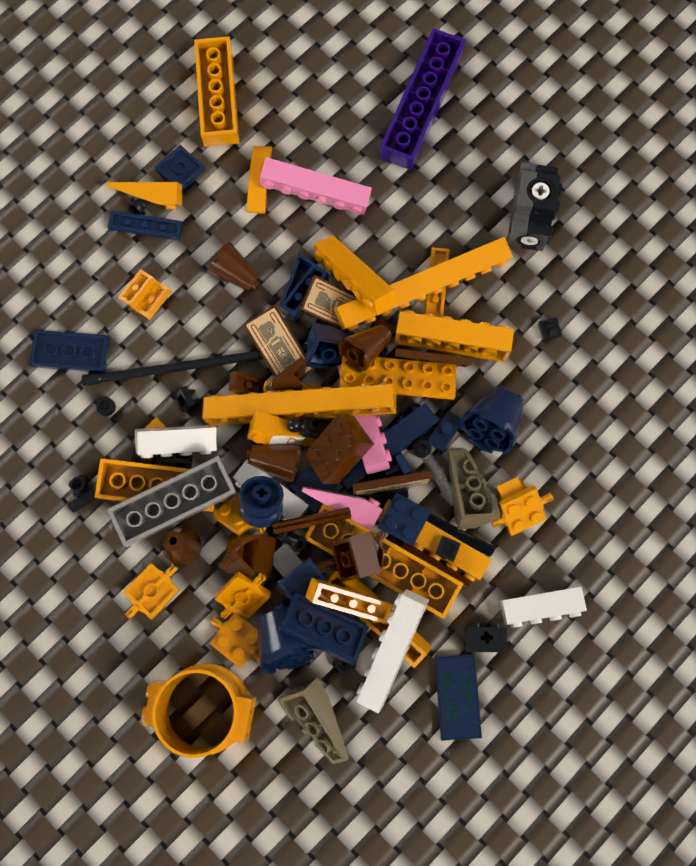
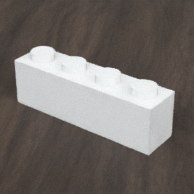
(175, 440)
(292, 505)
(543, 605)

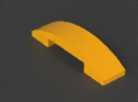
(257, 193)

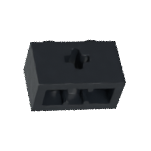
(497, 640)

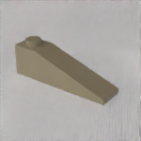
(471, 497)
(313, 711)

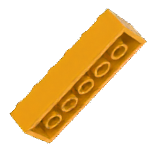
(216, 91)
(454, 336)
(125, 479)

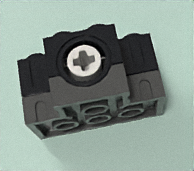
(534, 206)

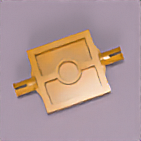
(522, 510)
(230, 517)
(151, 591)
(242, 595)
(236, 640)

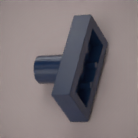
(445, 431)
(399, 468)

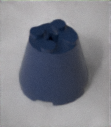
(494, 420)
(277, 648)

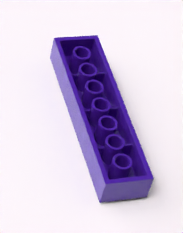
(422, 99)

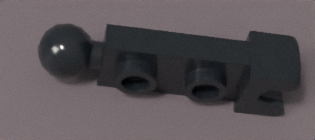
(309, 426)

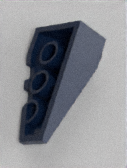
(323, 346)

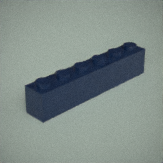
(398, 438)

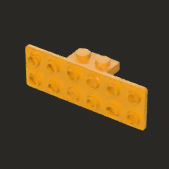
(408, 377)

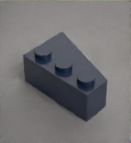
(298, 285)

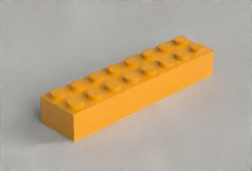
(400, 567)

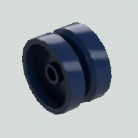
(261, 501)

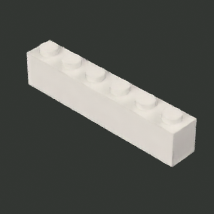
(392, 650)

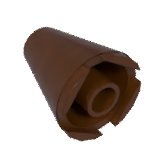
(234, 268)
(364, 347)
(275, 460)
(182, 545)

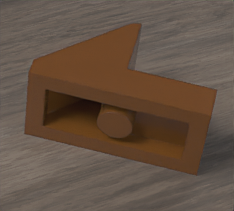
(289, 377)
(244, 384)

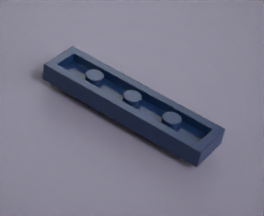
(145, 225)

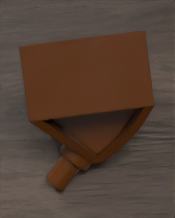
(249, 555)
(359, 555)

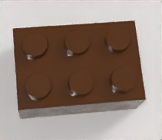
(338, 449)

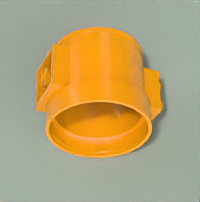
(157, 715)

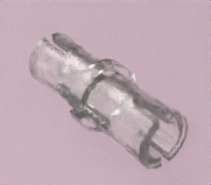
(437, 473)

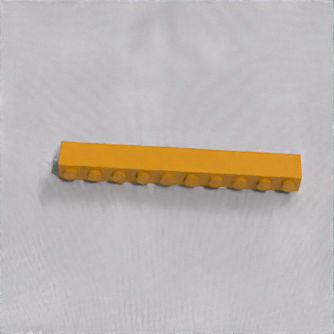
(430, 280)
(309, 402)

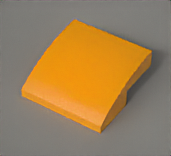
(144, 294)

